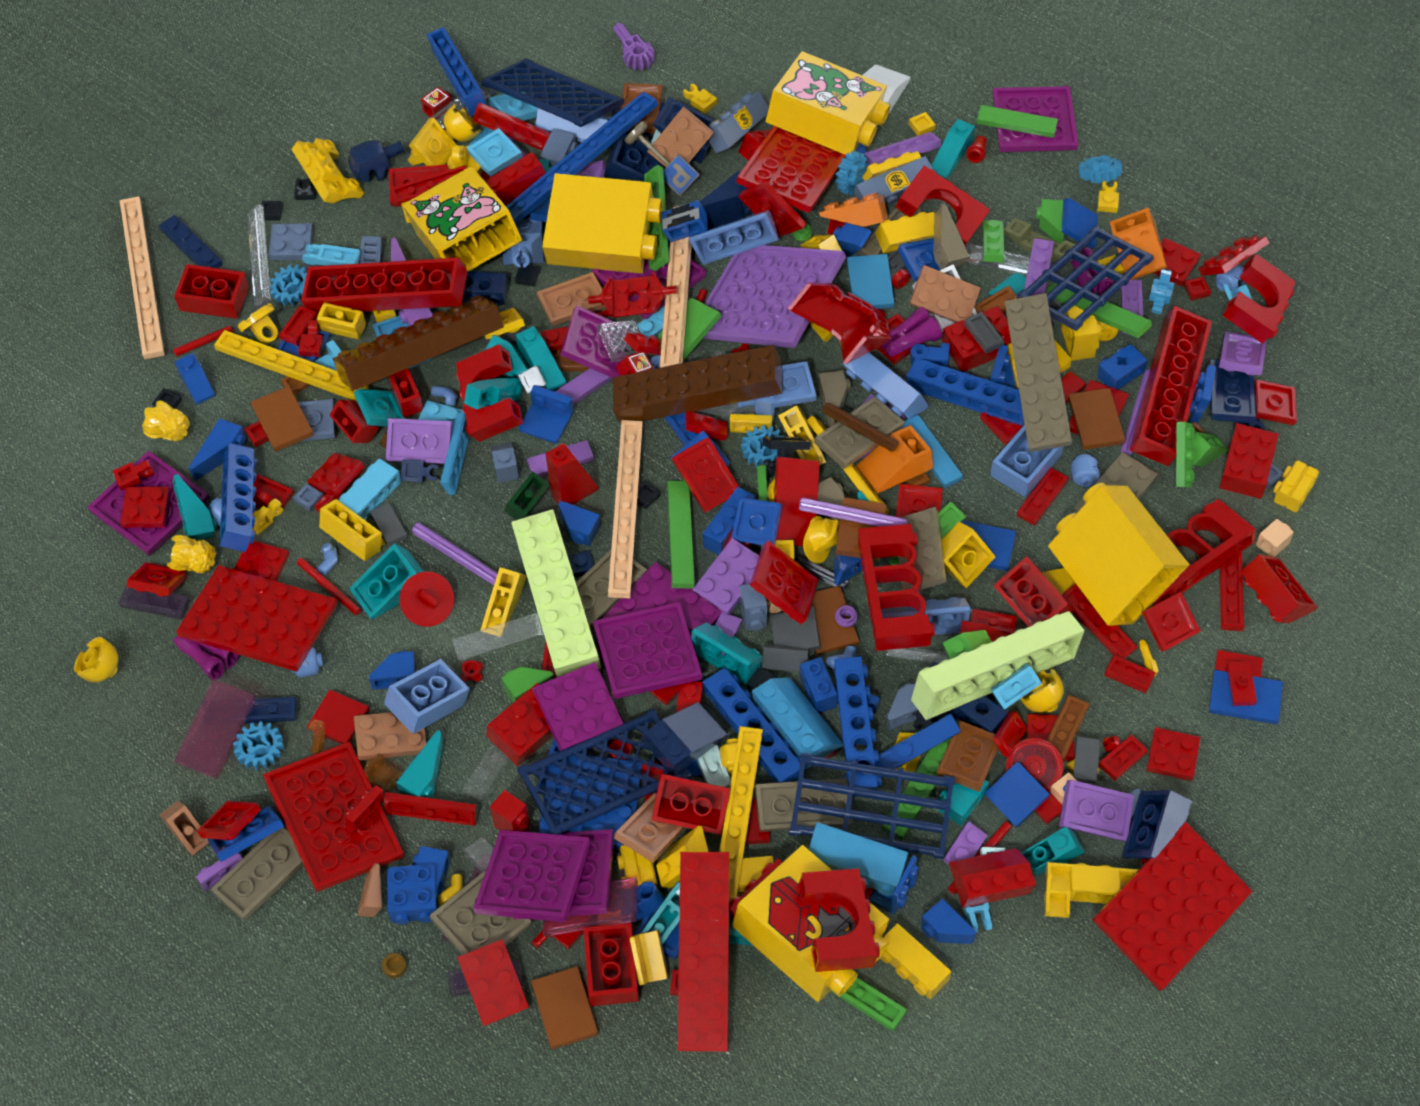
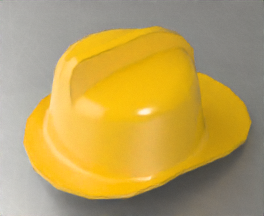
(820, 538)

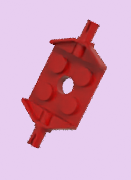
(617, 293)

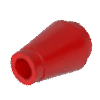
(977, 150)

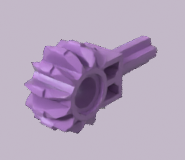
(635, 51)

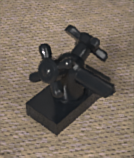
(785, 448)

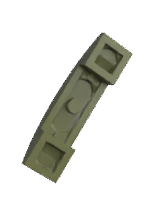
(1022, 235)

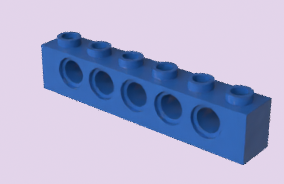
(456, 70)
(966, 390)
(237, 498)
(846, 670)
(722, 683)

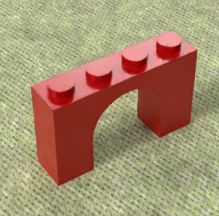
(929, 186)
(1276, 290)
(495, 418)
(846, 890)

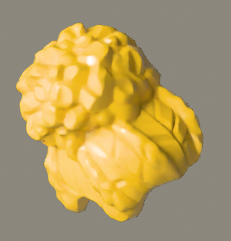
(165, 422)
(191, 555)

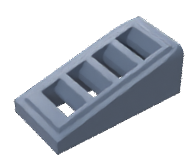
(370, 246)

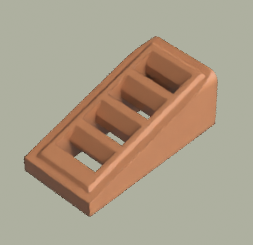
(372, 894)

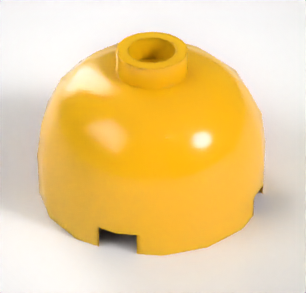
(460, 124)
(98, 661)
(1046, 695)

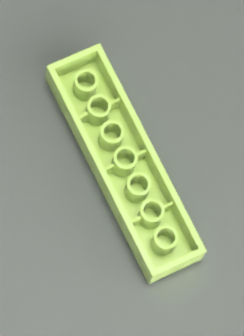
(555, 593)
(977, 671)

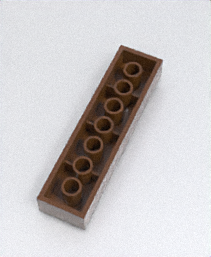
(417, 342)
(698, 385)

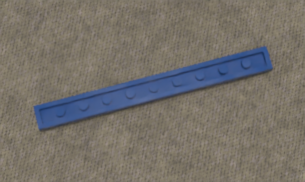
(582, 155)

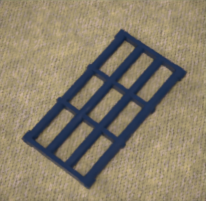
(1088, 262)
(850, 790)

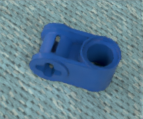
(648, 900)

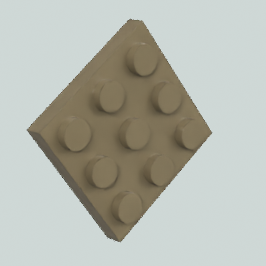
(471, 930)

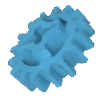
(1100, 169)
(851, 172)
(289, 283)
(1161, 291)
(759, 452)
(258, 746)

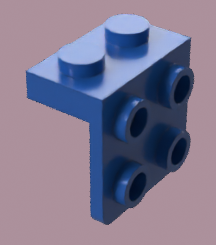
(411, 893)

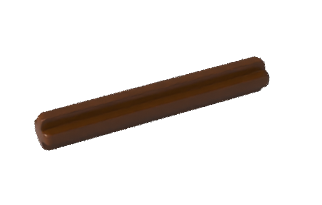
(860, 427)

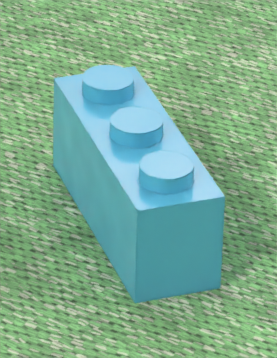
(371, 489)

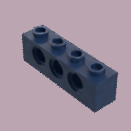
(486, 284)
(968, 713)

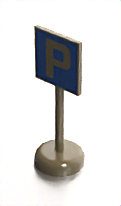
(678, 173)

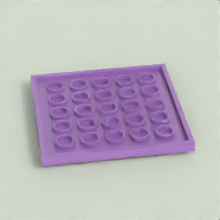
(760, 288)

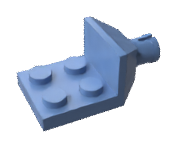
(530, 248)
(796, 389)

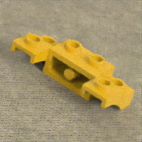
(323, 172)
(1081, 884)

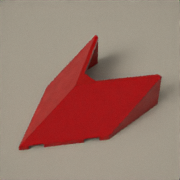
(847, 317)

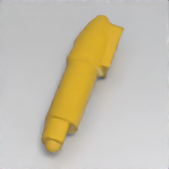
(1149, 662)

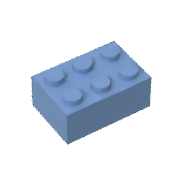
(1019, 467)
(426, 696)

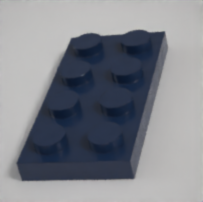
(1232, 396)

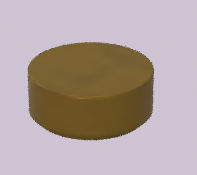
(394, 965)

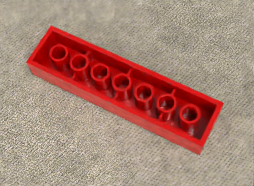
(386, 285)
(1170, 385)
(703, 952)

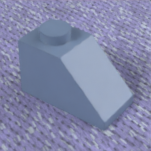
(504, 462)
(903, 708)

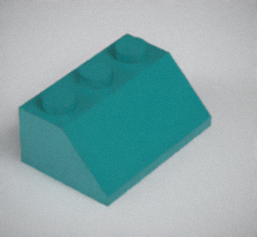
(738, 659)

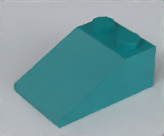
(381, 584)

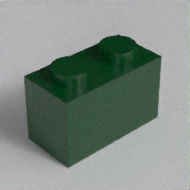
(526, 496)

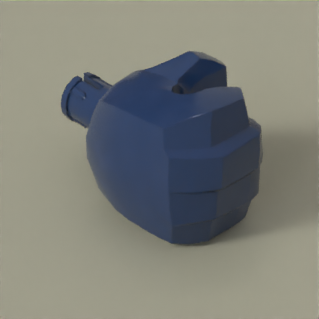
(371, 156)

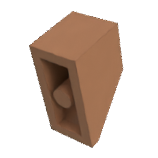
(184, 827)

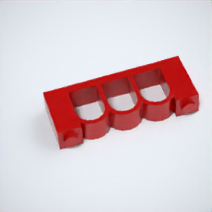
(1227, 526)
(895, 631)

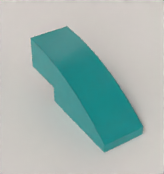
(492, 391)

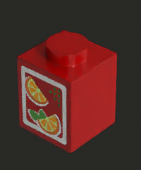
(435, 101)
(634, 363)

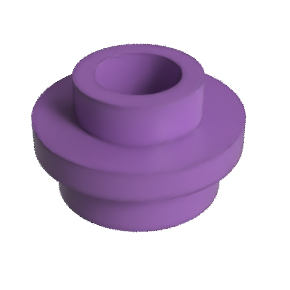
(846, 611)

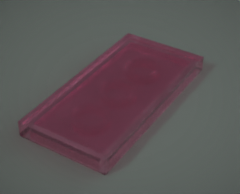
(215, 729)
(621, 909)

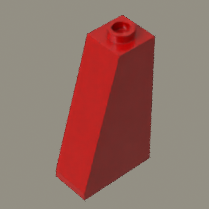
(567, 477)

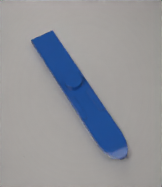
(918, 743)

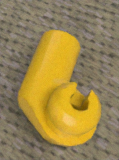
(456, 886)

